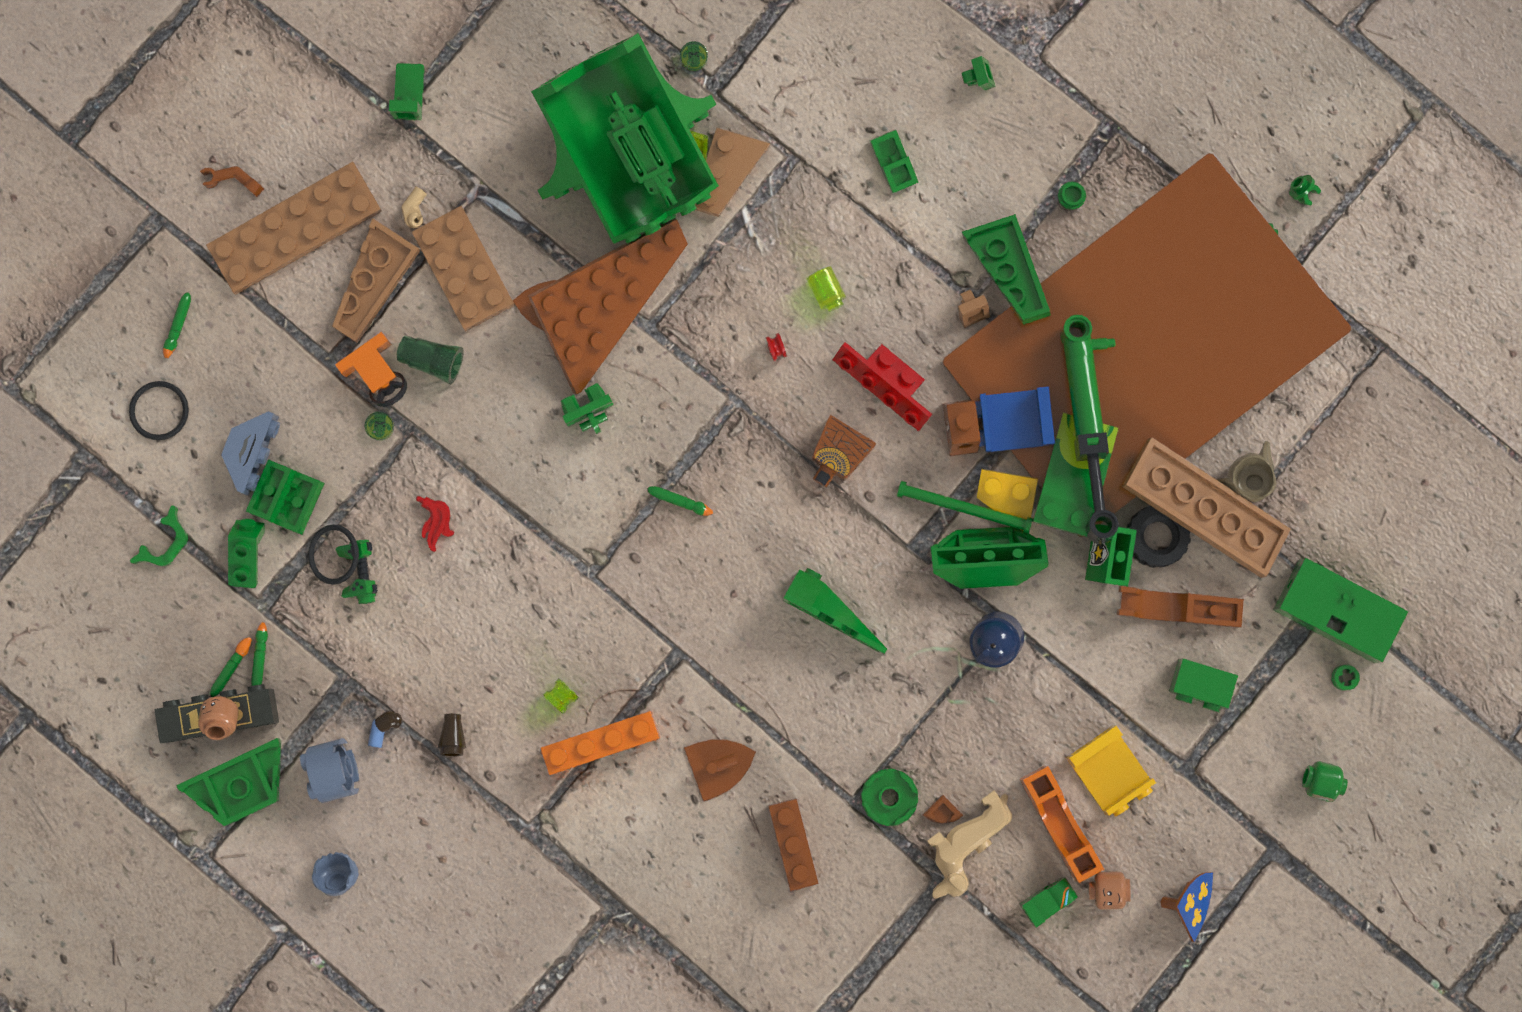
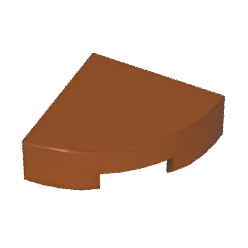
(942, 811)

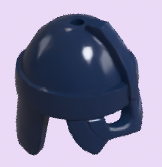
(1002, 631)

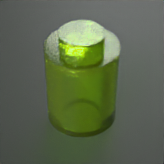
(826, 289)

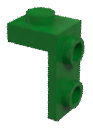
(243, 552)

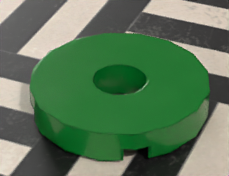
(872, 800)

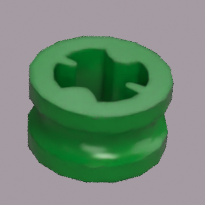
(1352, 683)

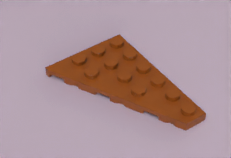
(597, 303)

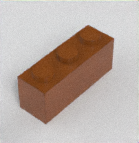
(793, 844)

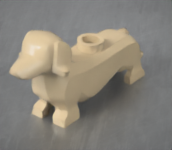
(964, 840)

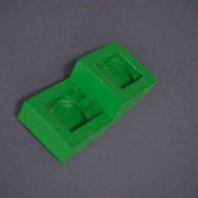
(893, 161)

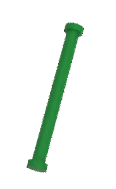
(965, 507)

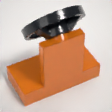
(374, 370)

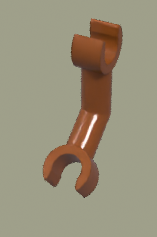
(229, 173)

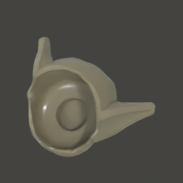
(1252, 475)

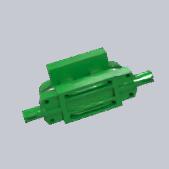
(644, 146)

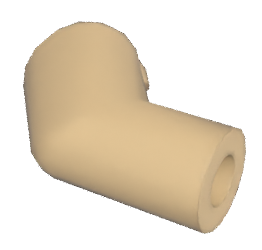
(411, 209)

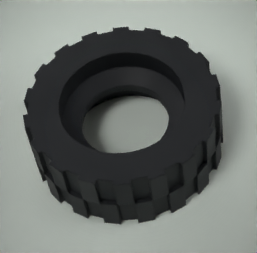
(1152, 557)

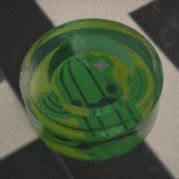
(693, 56)
(379, 426)

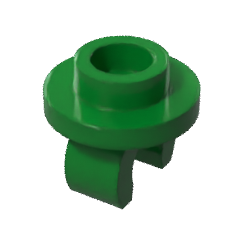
(1301, 187)

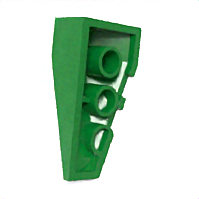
(819, 601)

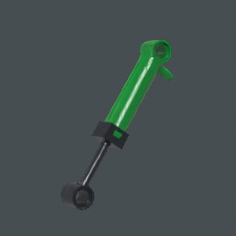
(1090, 439)

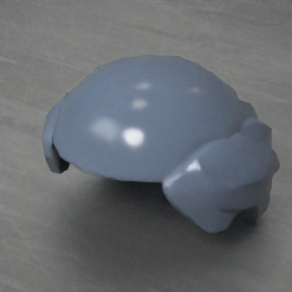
(334, 874)

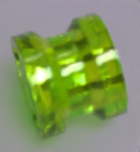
(561, 696)

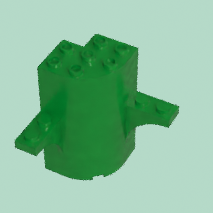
(585, 156)

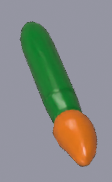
(241, 650)

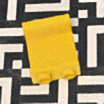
(1111, 772)

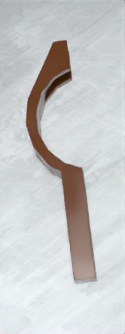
(1181, 607)

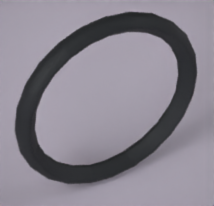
(139, 392)
(348, 574)

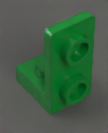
(408, 92)

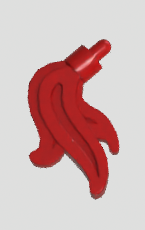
(438, 521)

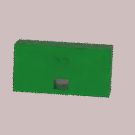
(1340, 610)

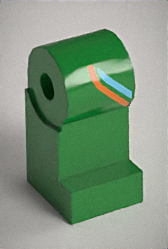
(1048, 901)

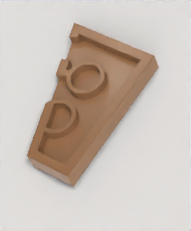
(730, 161)

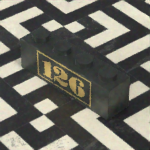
(180, 721)

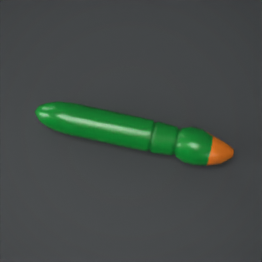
(177, 324)
(679, 500)
(259, 655)

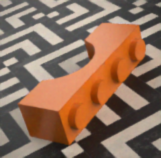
(600, 743)
(1061, 825)

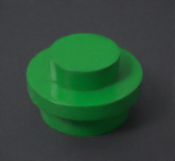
(1071, 195)

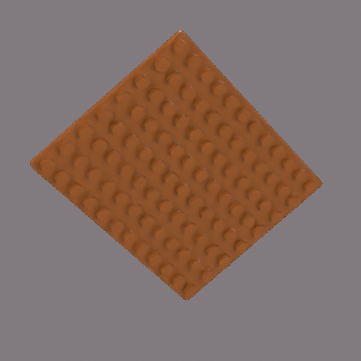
(1200, 315)

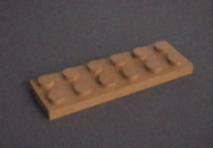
(293, 228)
(1206, 507)

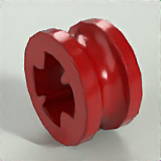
(776, 347)

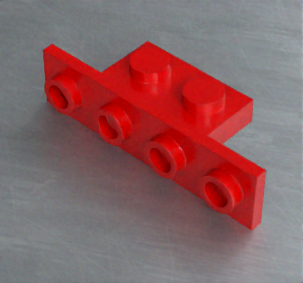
(888, 380)

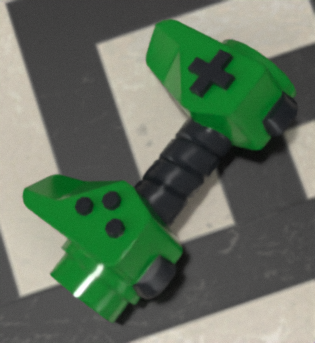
(363, 587)

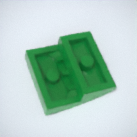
(285, 497)

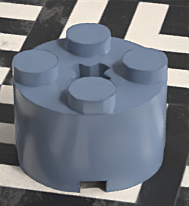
(330, 771)

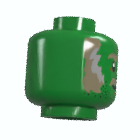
(1324, 781)

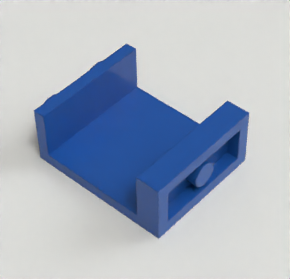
(1015, 420)

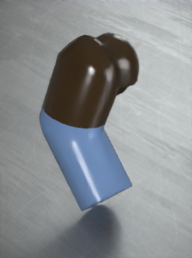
(381, 725)

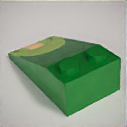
(1066, 489)

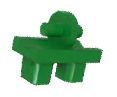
(598, 402)

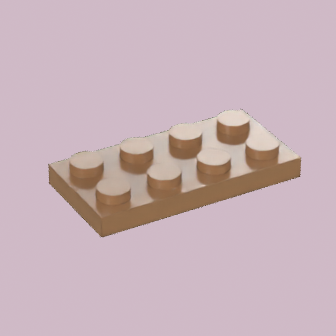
(463, 268)

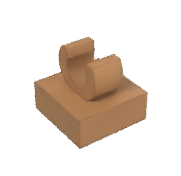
(972, 309)

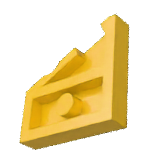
(1007, 492)

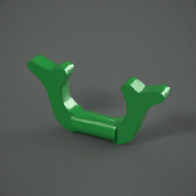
(180, 541)

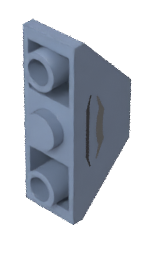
(248, 449)

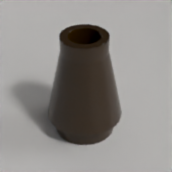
(452, 736)

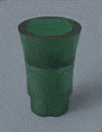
(431, 357)

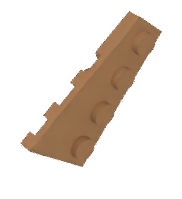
(377, 273)

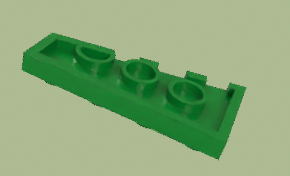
(1009, 264)

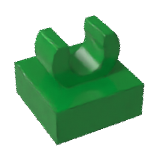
(980, 74)

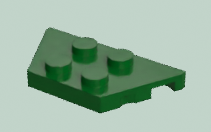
(239, 784)

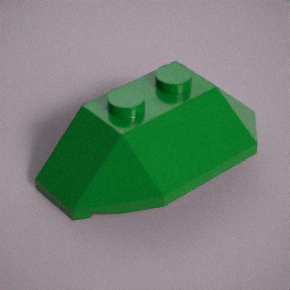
(988, 557)

